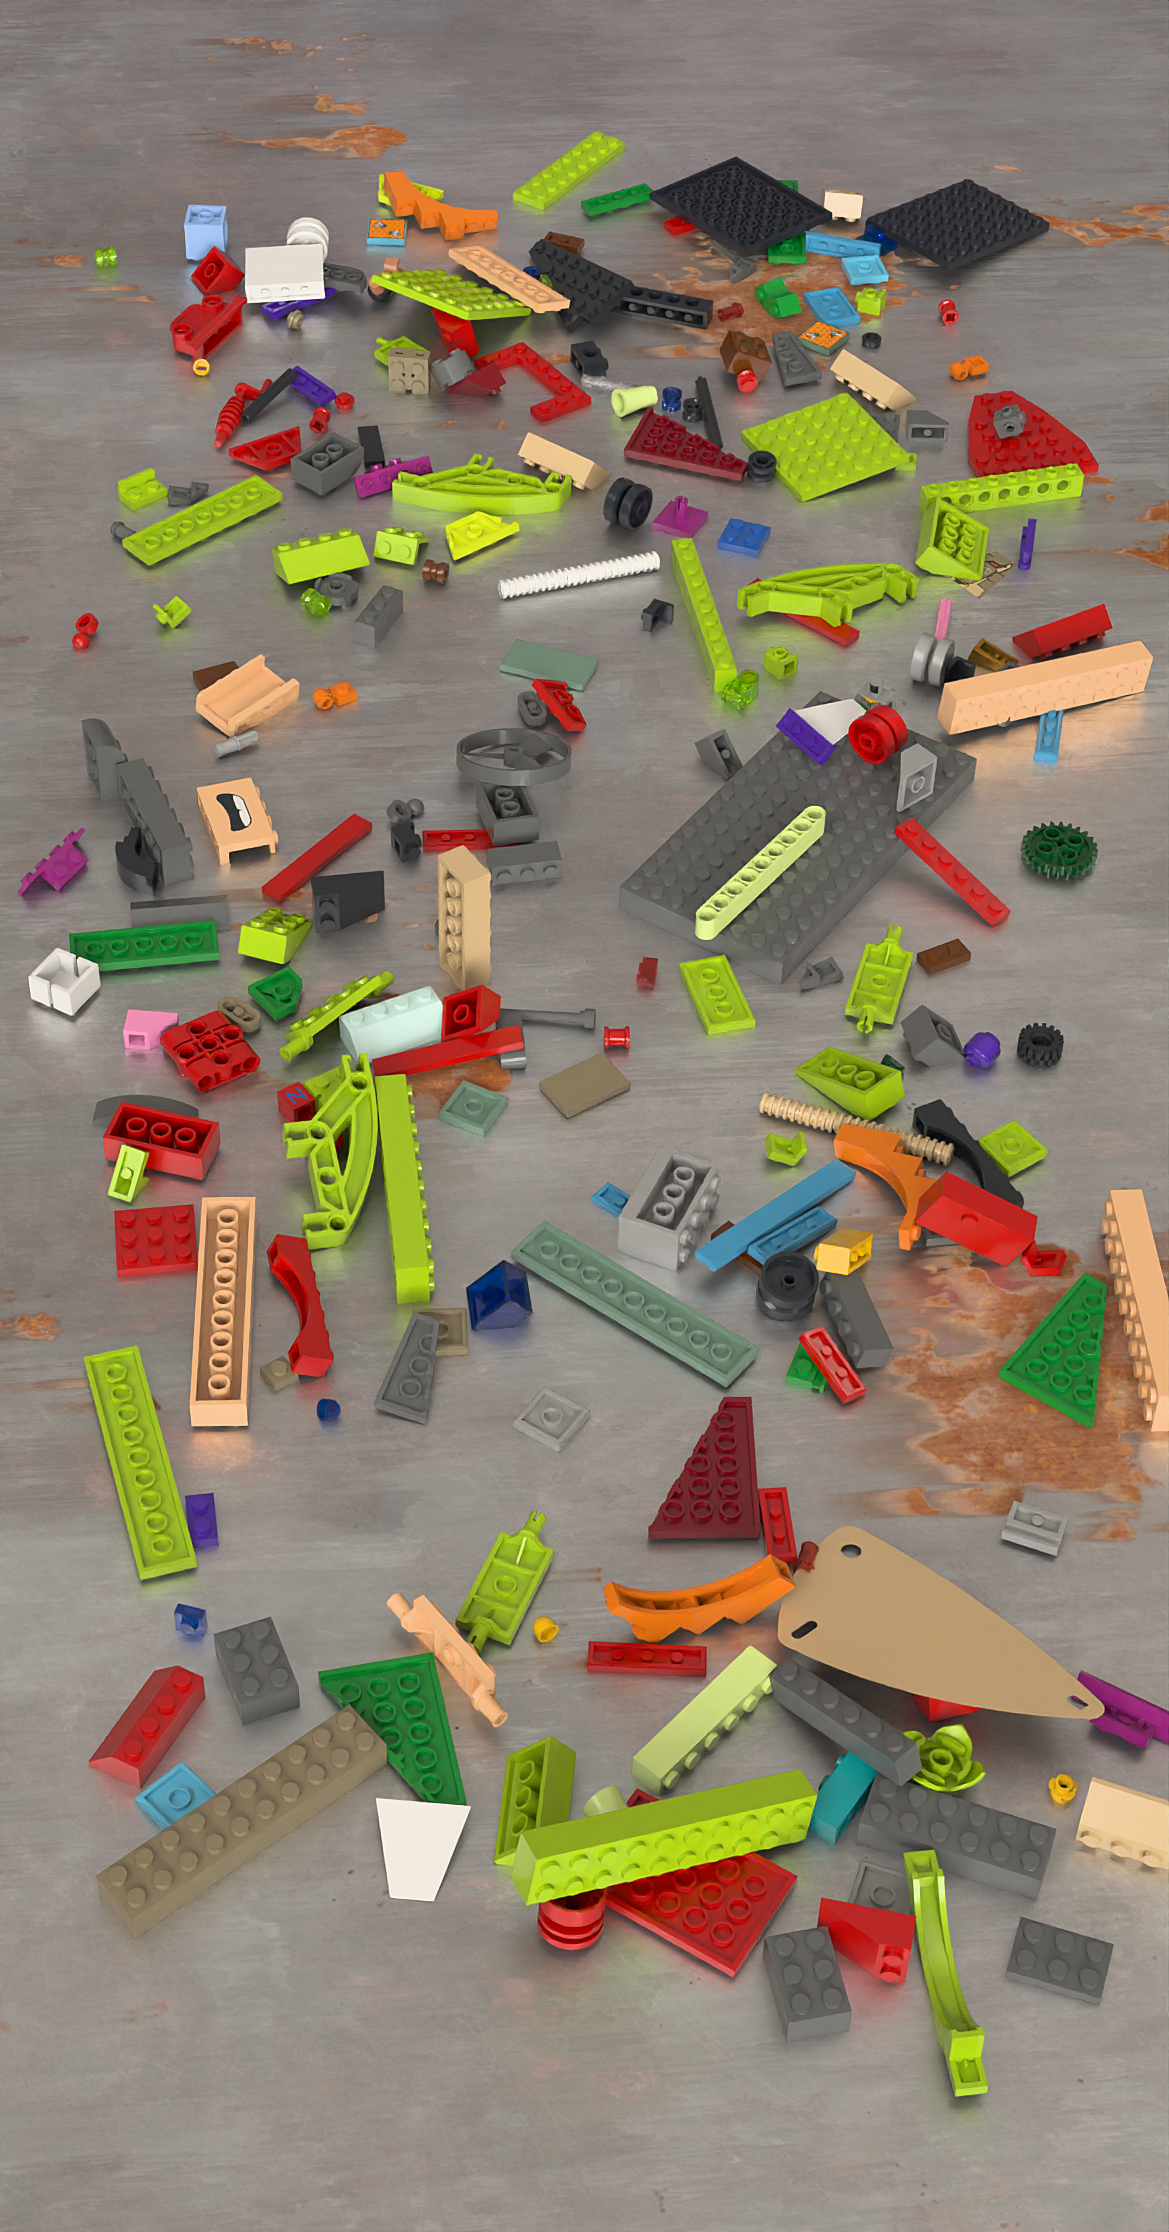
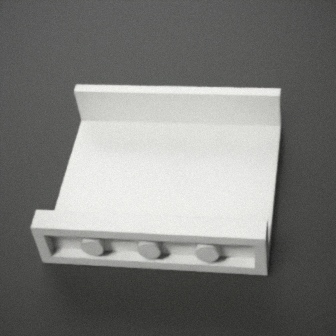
(284, 273)

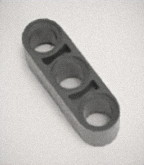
(516, 1058)

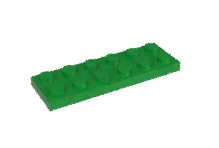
(147, 945)

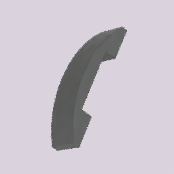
(106, 1108)

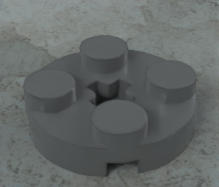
(338, 588)

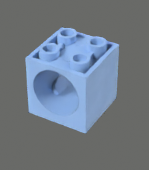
(205, 228)

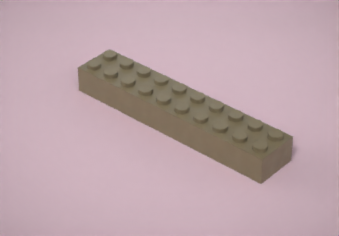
(241, 1821)

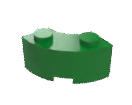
(777, 299)

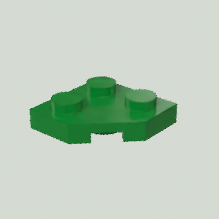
(278, 992)

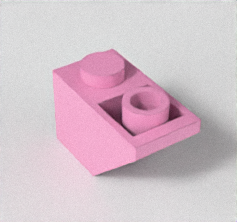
(145, 1028)

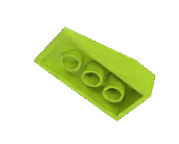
(853, 1081)

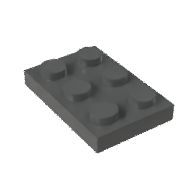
(1059, 1960)

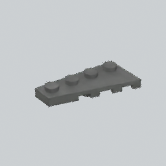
(411, 1372)

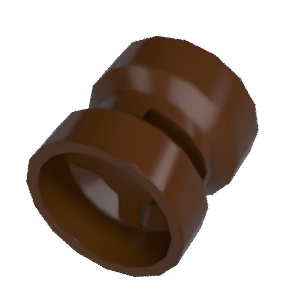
(435, 571)

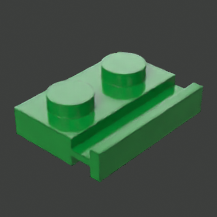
(804, 1371)

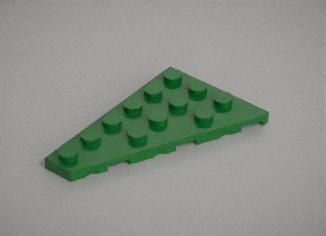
(1064, 1353)
(408, 1712)

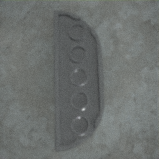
(344, 278)

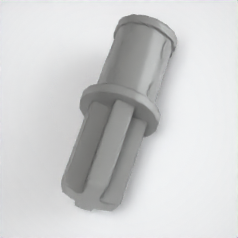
(235, 743)

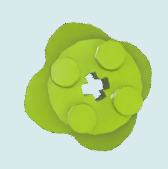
(946, 1760)

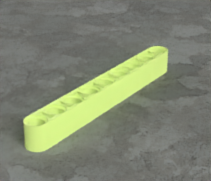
(759, 872)

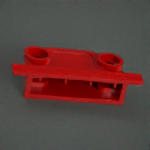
(206, 326)

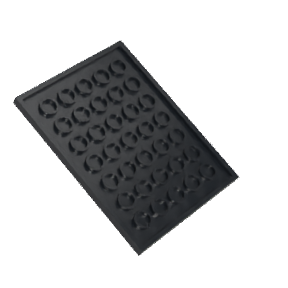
(741, 206)
(959, 224)

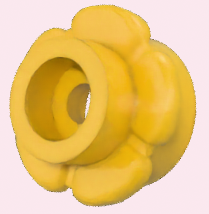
(1060, 1794)

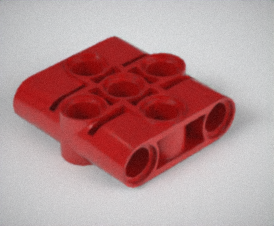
(210, 1051)

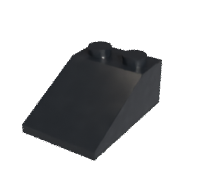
(346, 899)

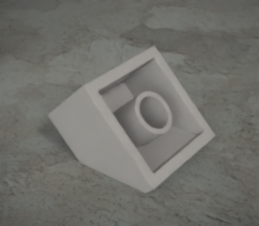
(915, 776)

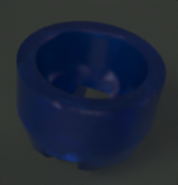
(328, 1410)

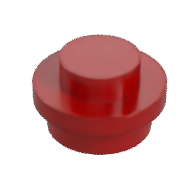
(344, 401)

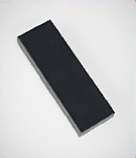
(370, 440)

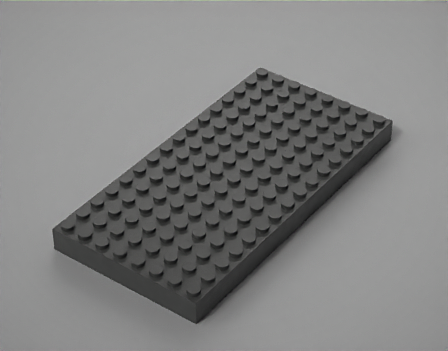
(820, 885)

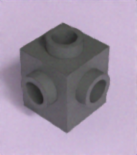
(1009, 421)

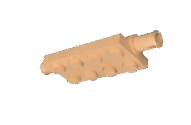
(452, 1652)

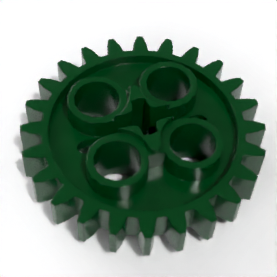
(1059, 850)

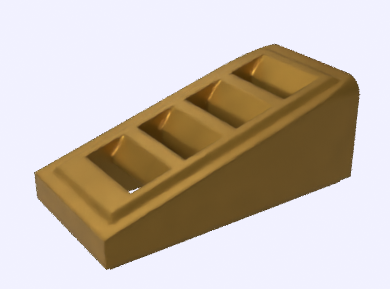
(990, 656)

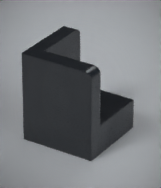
(958, 670)

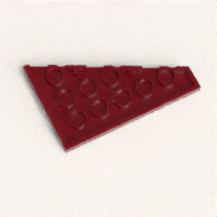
(669, 444)
(718, 1482)

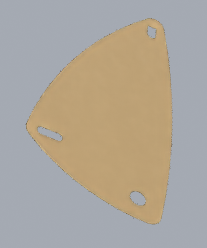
(920, 1633)

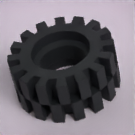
(1036, 1054)

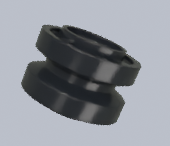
(761, 466)

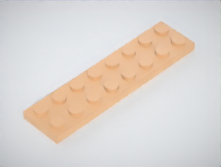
(509, 278)

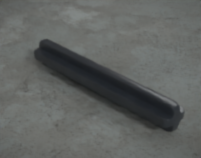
(268, 395)

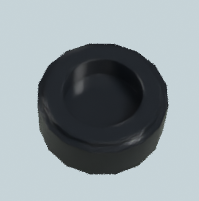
(871, 340)

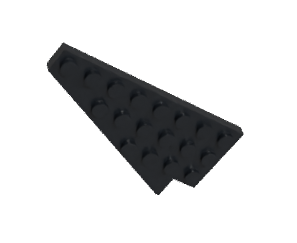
(587, 285)

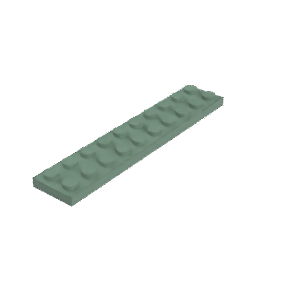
(635, 1303)

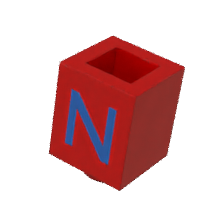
(296, 1103)

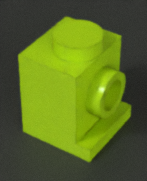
(871, 301)
(777, 658)

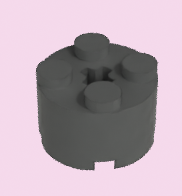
(452, 369)

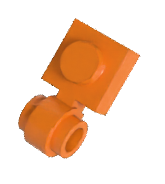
(974, 365)
(340, 694)

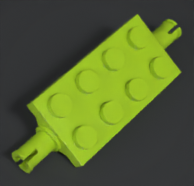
(879, 981)
(302, 1031)
(506, 1585)

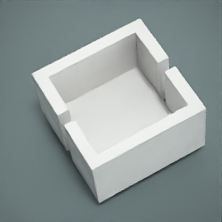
(58, 981)

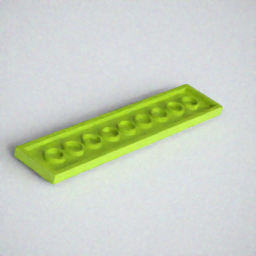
(139, 1463)

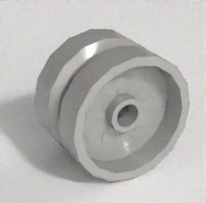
(931, 659)

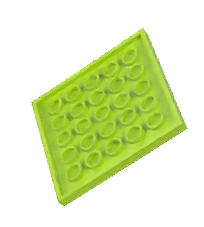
(451, 294)
(826, 446)

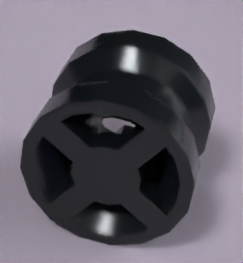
(692, 410)

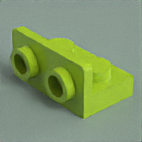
(141, 489)

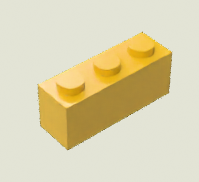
(844, 1251)

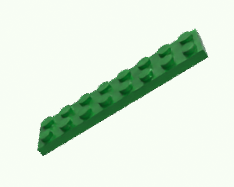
(792, 249)

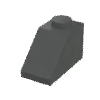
(925, 426)
(719, 754)

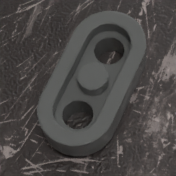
(532, 709)

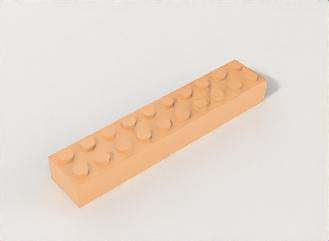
(1044, 687)
(1141, 1299)
(224, 1312)

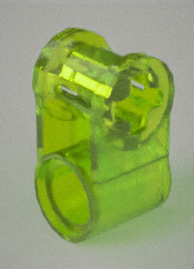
(742, 689)

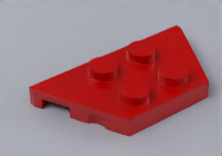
(269, 451)

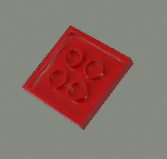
(155, 1240)

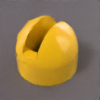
(203, 364)
(545, 1628)

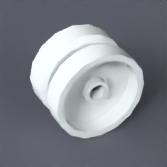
(308, 231)

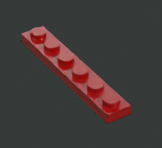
(952, 871)

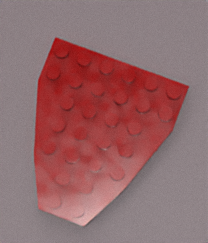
(1038, 447)

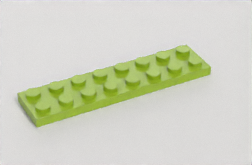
(569, 170)
(202, 520)

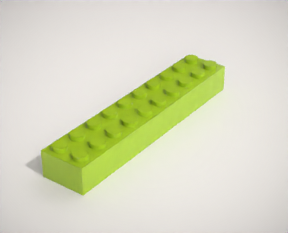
(403, 1190)
(662, 1836)

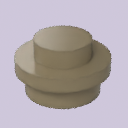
(295, 319)

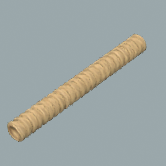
(832, 1122)

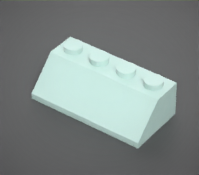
(393, 1025)

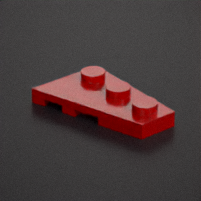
(560, 703)

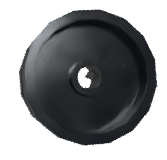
(627, 504)
(787, 1286)

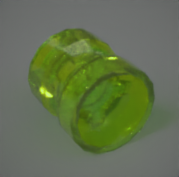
(110, 256)
(316, 603)

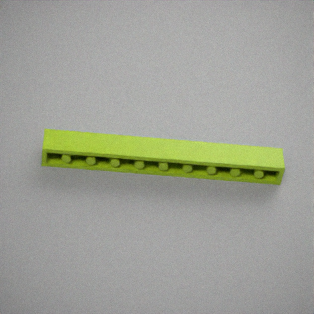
(702, 613)

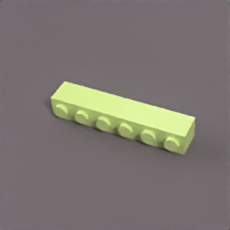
(704, 1721)

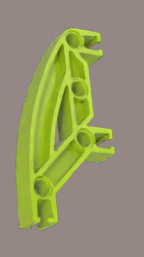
(482, 490)
(828, 590)
(343, 1199)

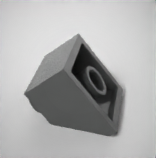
(932, 1038)

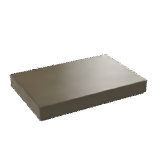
(584, 1085)

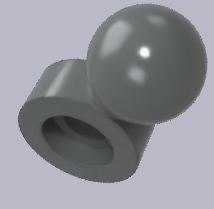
(400, 812)

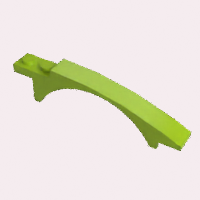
(954, 2025)

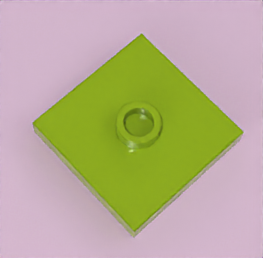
(1012, 1148)

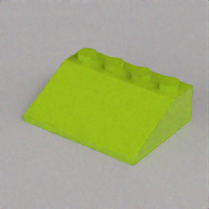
(951, 542)

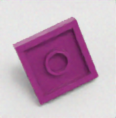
(680, 519)

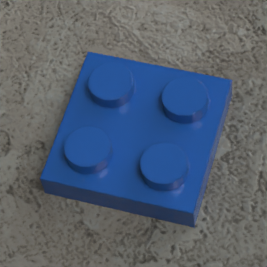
(744, 537)

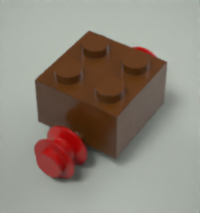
(745, 358)

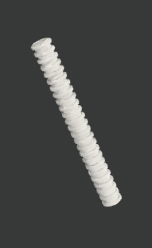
(579, 574)

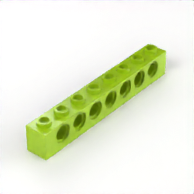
(1006, 489)

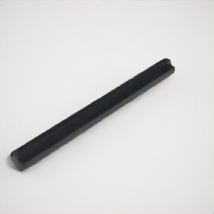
(708, 412)

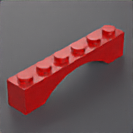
(292, 1265)

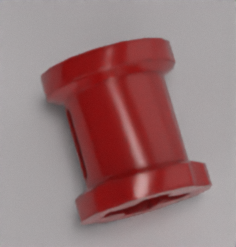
(948, 312)
(320, 418)
(616, 1037)

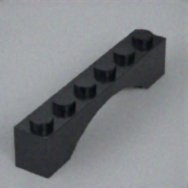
(939, 1123)

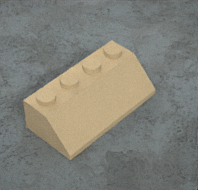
(870, 382)
(560, 460)
(1126, 1823)

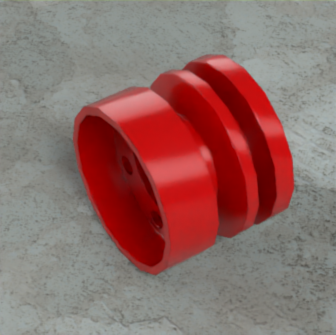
(573, 1920)

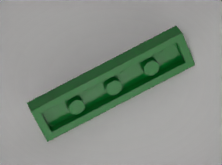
(616, 199)

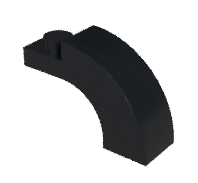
(132, 869)

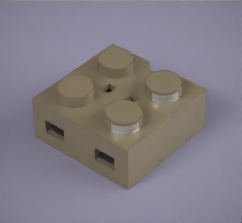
(409, 370)

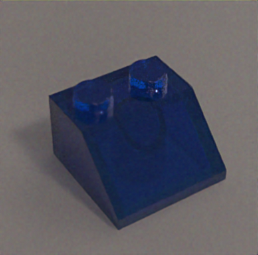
(499, 1298)

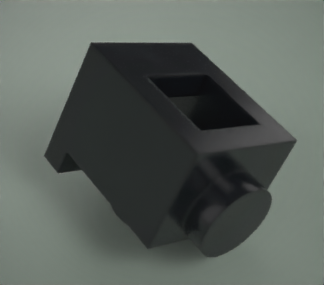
(406, 842)

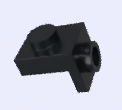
(656, 612)

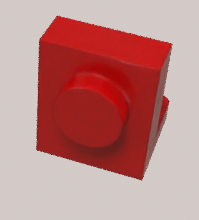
(1043, 1261)

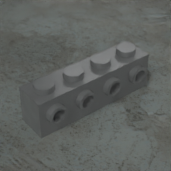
(856, 1319)

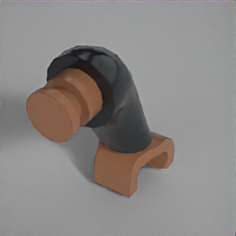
(381, 293)

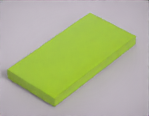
(716, 995)

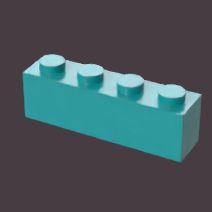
(841, 1797)

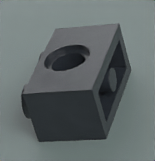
(588, 359)

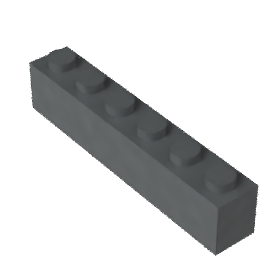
(846, 1722)

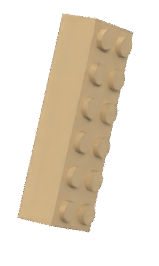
(464, 918)

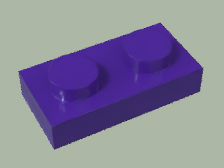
(202, 1520)

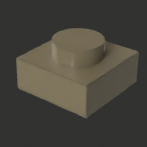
(278, 1373)

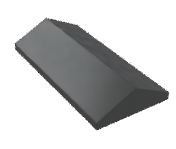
(181, 911)

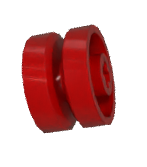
(878, 734)

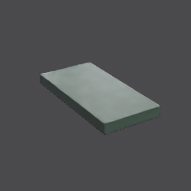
(549, 664)

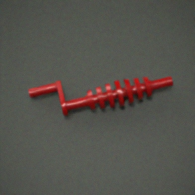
(231, 413)

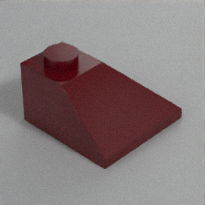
(480, 383)

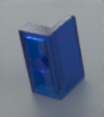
(876, 235)

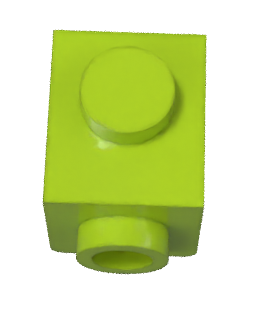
(173, 612)
(784, 1149)

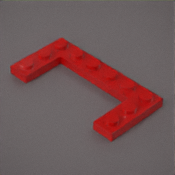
(568, 395)

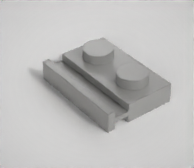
(1035, 1528)

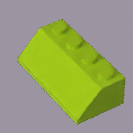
(319, 556)
(534, 1793)

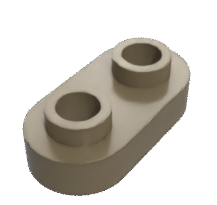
(240, 1013)

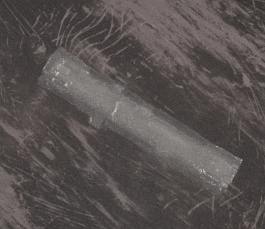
(604, 384)

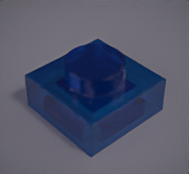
(190, 1620)

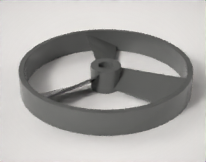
(518, 756)

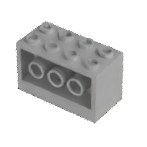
(668, 1208)

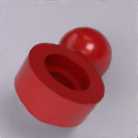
(86, 625)

